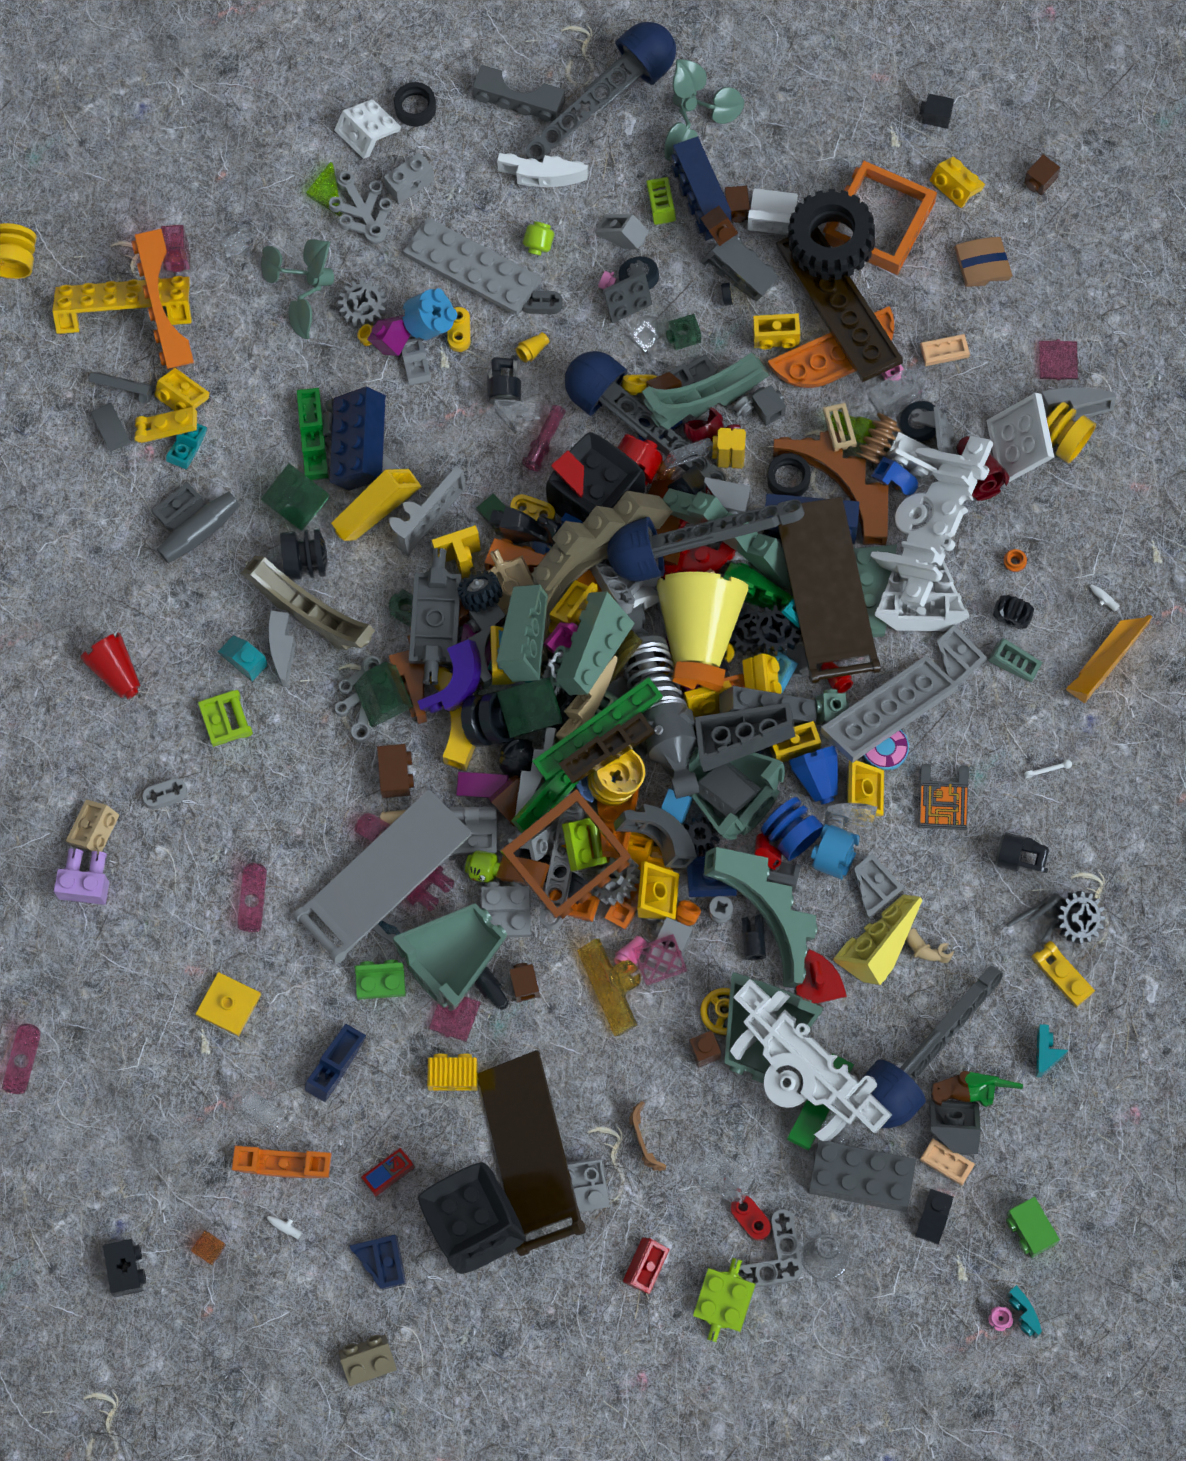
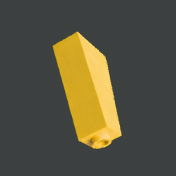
(375, 503)

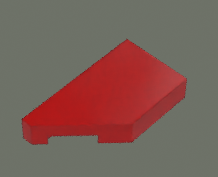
(570, 471)

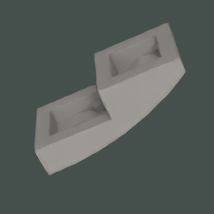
(415, 361)

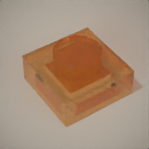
(208, 1247)

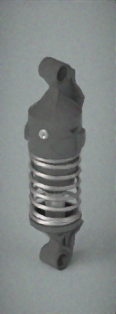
(670, 716)

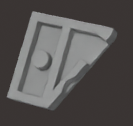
(959, 655)
(875, 885)

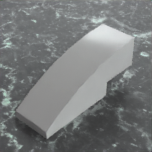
(1084, 400)
(281, 644)

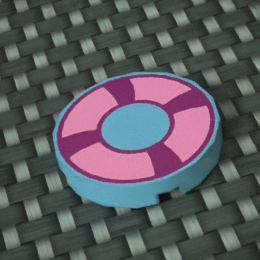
(889, 753)

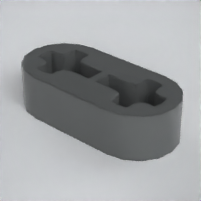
(542, 301)

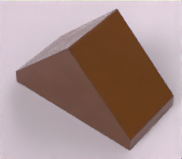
(506, 798)

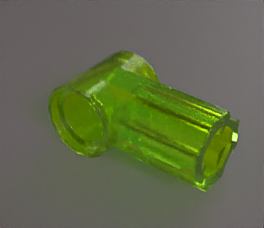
(859, 424)

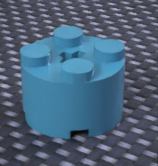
(429, 314)
(835, 851)

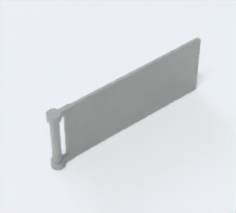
(384, 874)

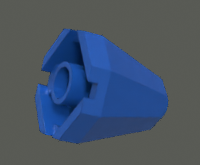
(818, 773)

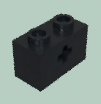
(115, 1256)

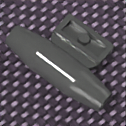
(191, 520)

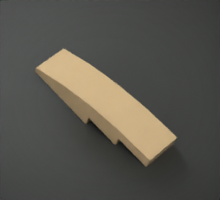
(585, 706)

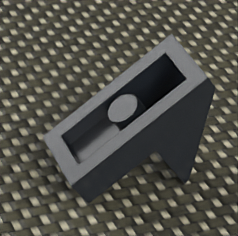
(934, 1216)

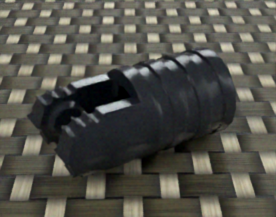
(754, 940)
(491, 989)

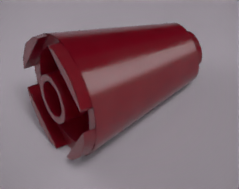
(995, 479)

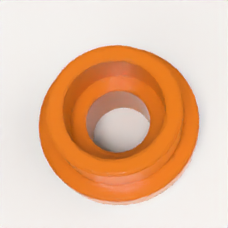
(1015, 554)

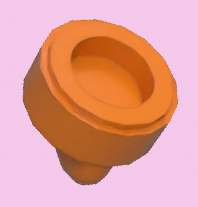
(687, 912)

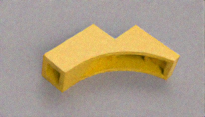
(458, 749)

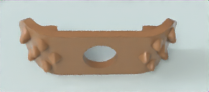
(648, 1158)

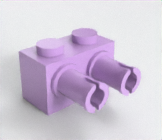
(79, 885)

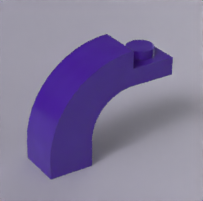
(464, 681)

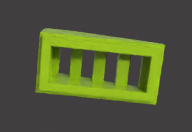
(663, 213)

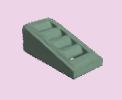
(1018, 653)

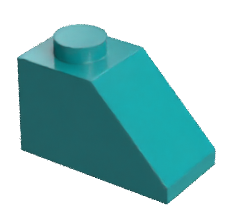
(243, 657)

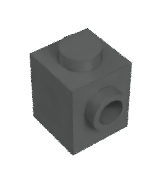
(768, 404)

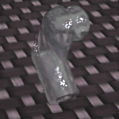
(806, 801)

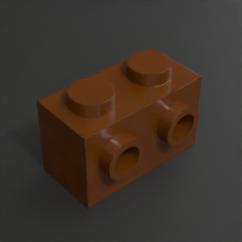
(394, 770)

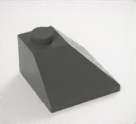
(957, 1125)

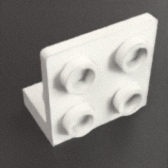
(364, 126)
(771, 211)
(904, 454)

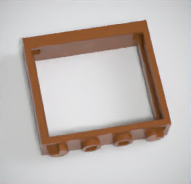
(584, 893)

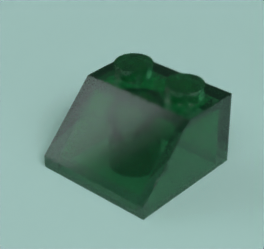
(295, 497)
(382, 693)
(529, 707)

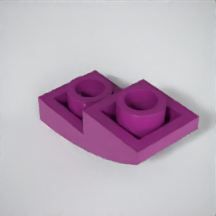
(479, 784)

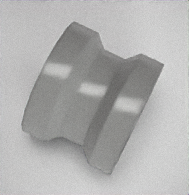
(720, 914)

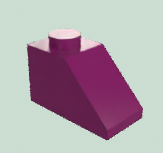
(389, 335)

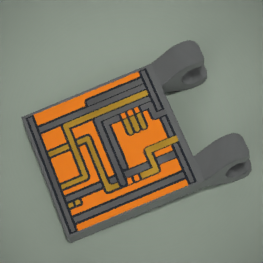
(943, 803)

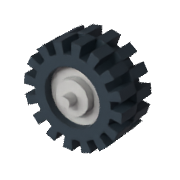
(480, 591)

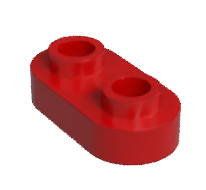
(750, 1217)

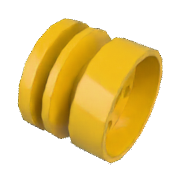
(16, 251)
(1069, 434)
(629, 776)

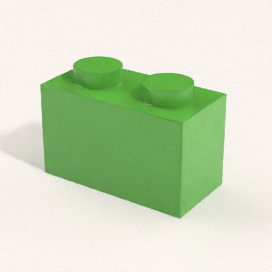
(1032, 1227)

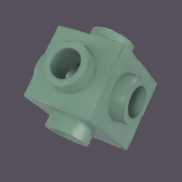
(830, 705)

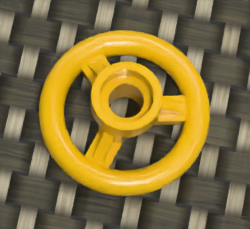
(724, 1002)

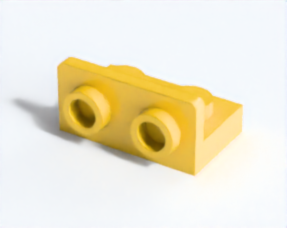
(180, 391)

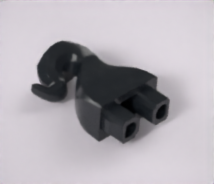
(523, 528)

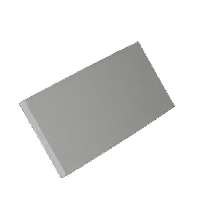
(533, 780)

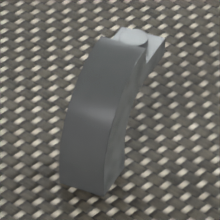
(664, 829)

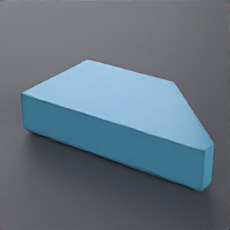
(786, 670)

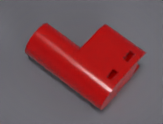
(765, 849)

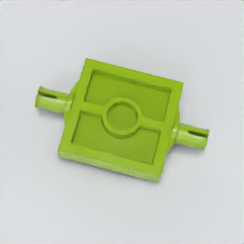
(724, 1299)

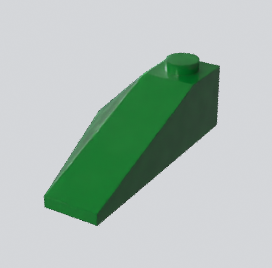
(760, 589)

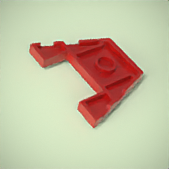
(701, 558)

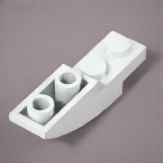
(550, 173)

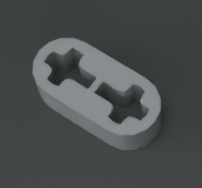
(167, 798)

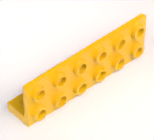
(117, 296)

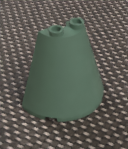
(764, 772)
(451, 952)
(753, 1058)

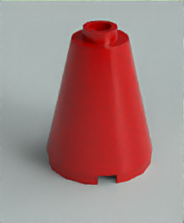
(113, 665)

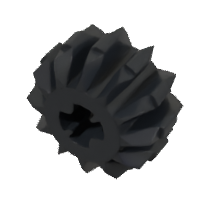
(1013, 611)
(710, 835)

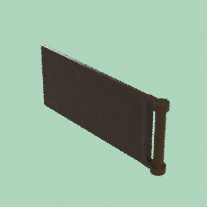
(828, 590)
(530, 1149)

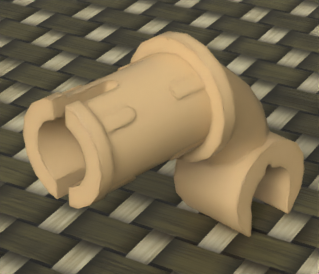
(924, 951)

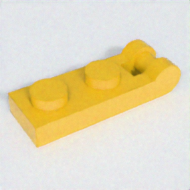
(165, 424)
(1063, 974)

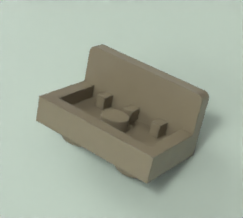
(367, 1359)

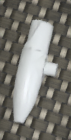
(1104, 598)
(285, 1227)

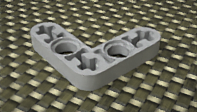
(783, 1258)

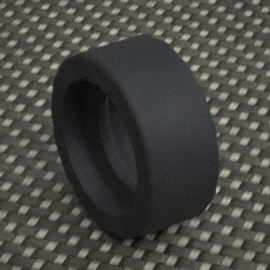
(411, 89)
(788, 459)

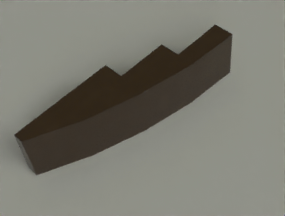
(606, 748)

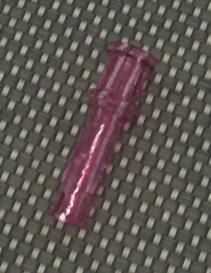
(540, 446)

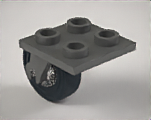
(632, 292)

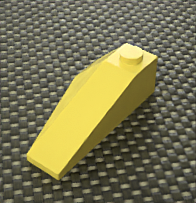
(878, 948)

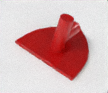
(821, 980)

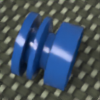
(796, 832)

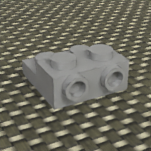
(509, 907)

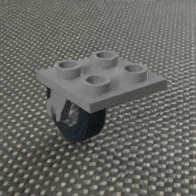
(924, 421)

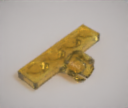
(611, 985)

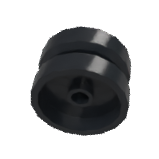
(484, 720)

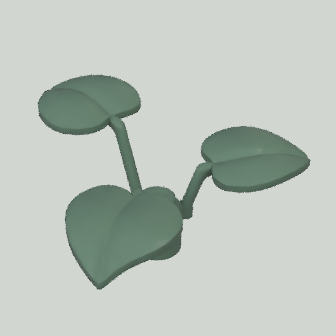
(686, 81)
(314, 256)

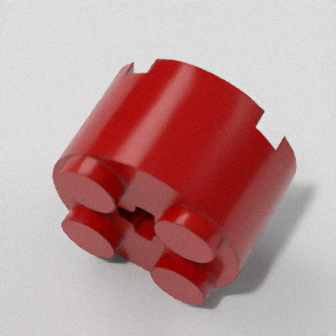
(643, 453)

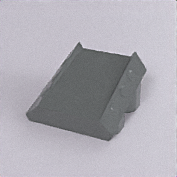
(727, 790)

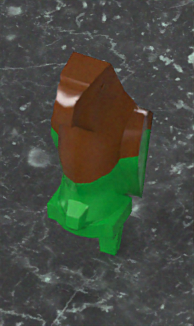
(970, 1088)

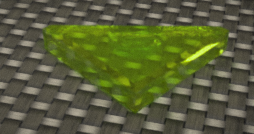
(325, 188)

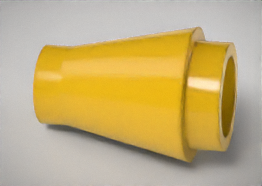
(530, 348)

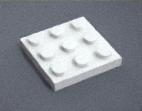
(1021, 436)

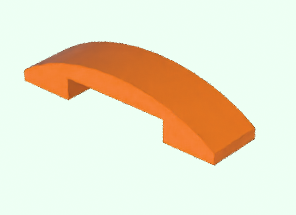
(281, 1163)

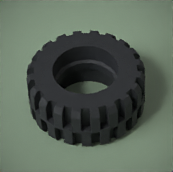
(831, 208)

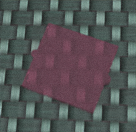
(1058, 360)
(456, 1022)

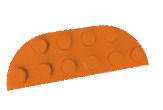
(821, 359)

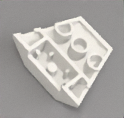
(939, 613)

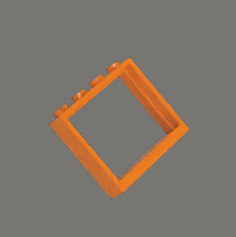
(927, 196)

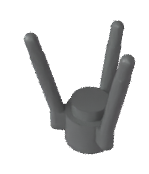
(1046, 907)

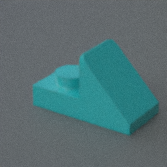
(1046, 1057)

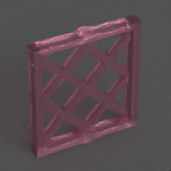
(666, 975)

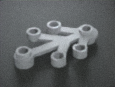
(361, 209)
(362, 724)

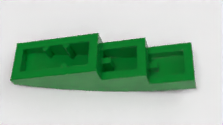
(312, 433)
(812, 1116)

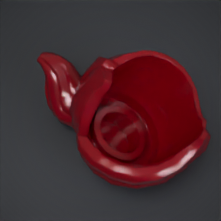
(699, 429)

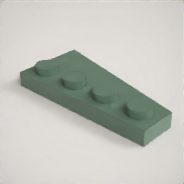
(873, 582)

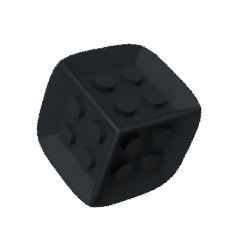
(606, 478)
(471, 1218)

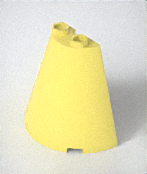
(700, 614)

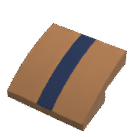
(983, 261)

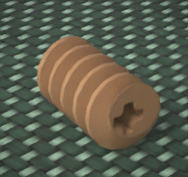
(879, 439)

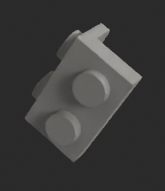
(541, 843)

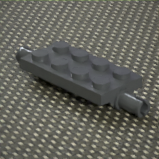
(434, 617)

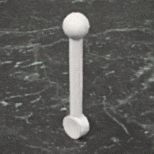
(1066, 764)

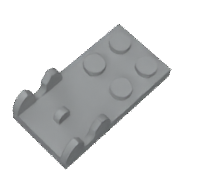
(424, 517)

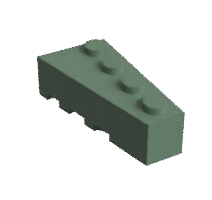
(524, 634)
(594, 644)

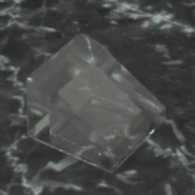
(643, 335)

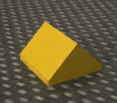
(865, 785)
(657, 892)

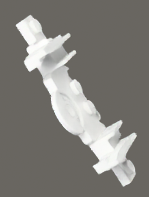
(926, 545)
(822, 1082)

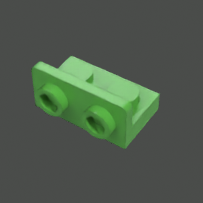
(380, 980)

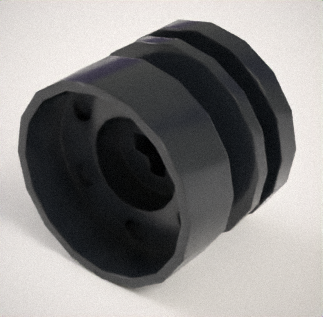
(303, 554)

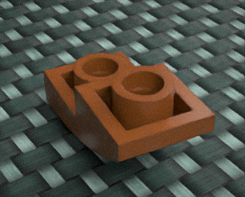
(536, 869)

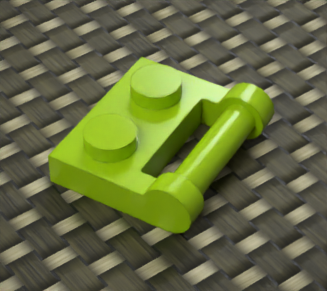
(217, 719)
(579, 846)

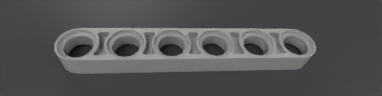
(559, 861)

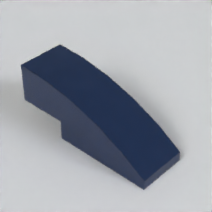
(334, 1062)

